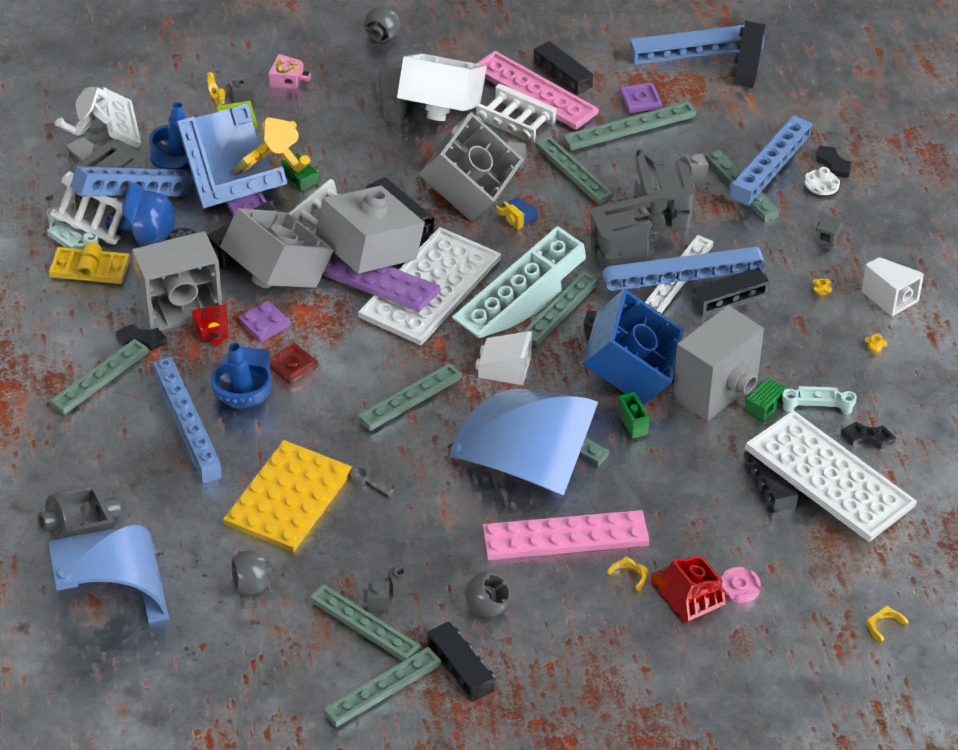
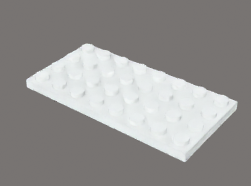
(446, 261)
(831, 475)

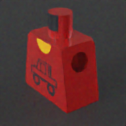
(211, 323)

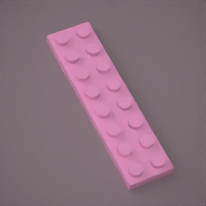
(570, 108)
(565, 535)

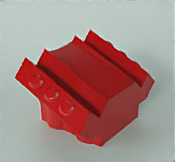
(690, 587)

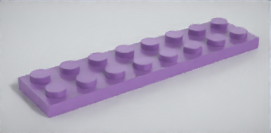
(385, 283)

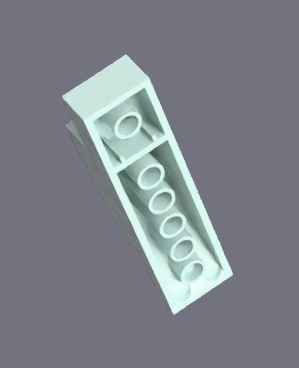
(524, 287)

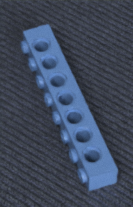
(770, 160)
(116, 181)
(187, 420)

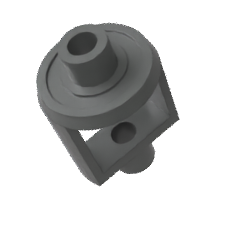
(57, 516)

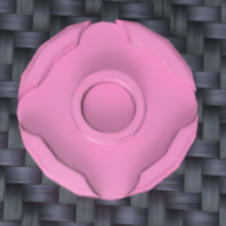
(740, 585)

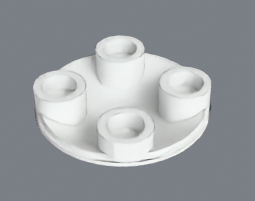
(822, 181)

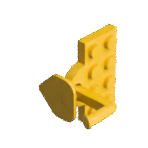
(277, 139)

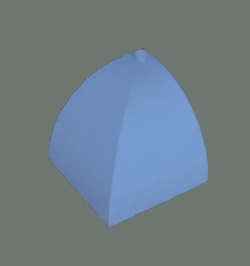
(215, 146)
(527, 435)
(114, 556)

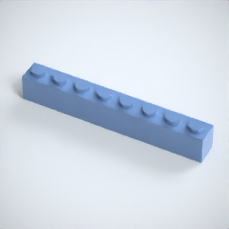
(685, 45)

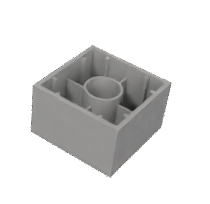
(471, 167)
(369, 229)
(276, 248)
(176, 279)
(717, 363)

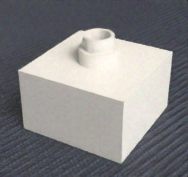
(441, 83)

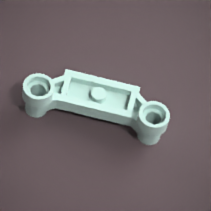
(67, 236)
(818, 397)

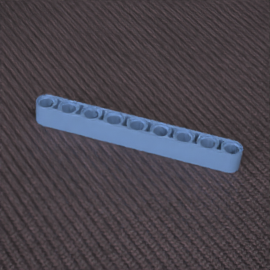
(682, 268)

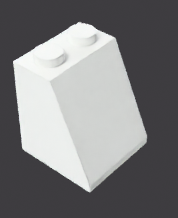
(891, 285)
(505, 358)

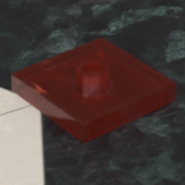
(292, 363)

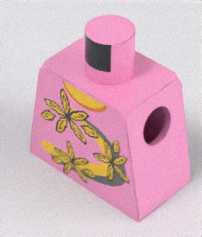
(287, 73)

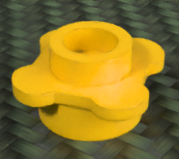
(821, 286)
(875, 342)

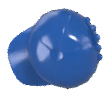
(166, 143)
(147, 214)
(243, 377)

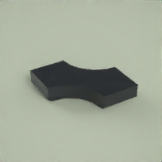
(830, 158)
(150, 338)
(860, 434)

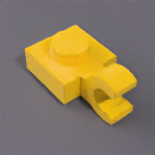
(512, 213)

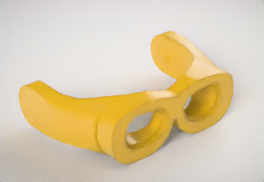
(219, 97)
(627, 562)
(886, 612)

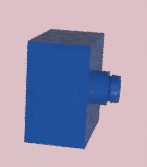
(633, 346)

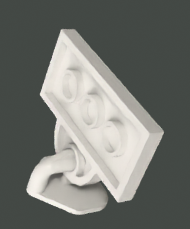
(109, 108)

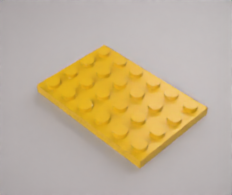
(288, 496)

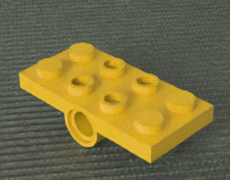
(89, 264)

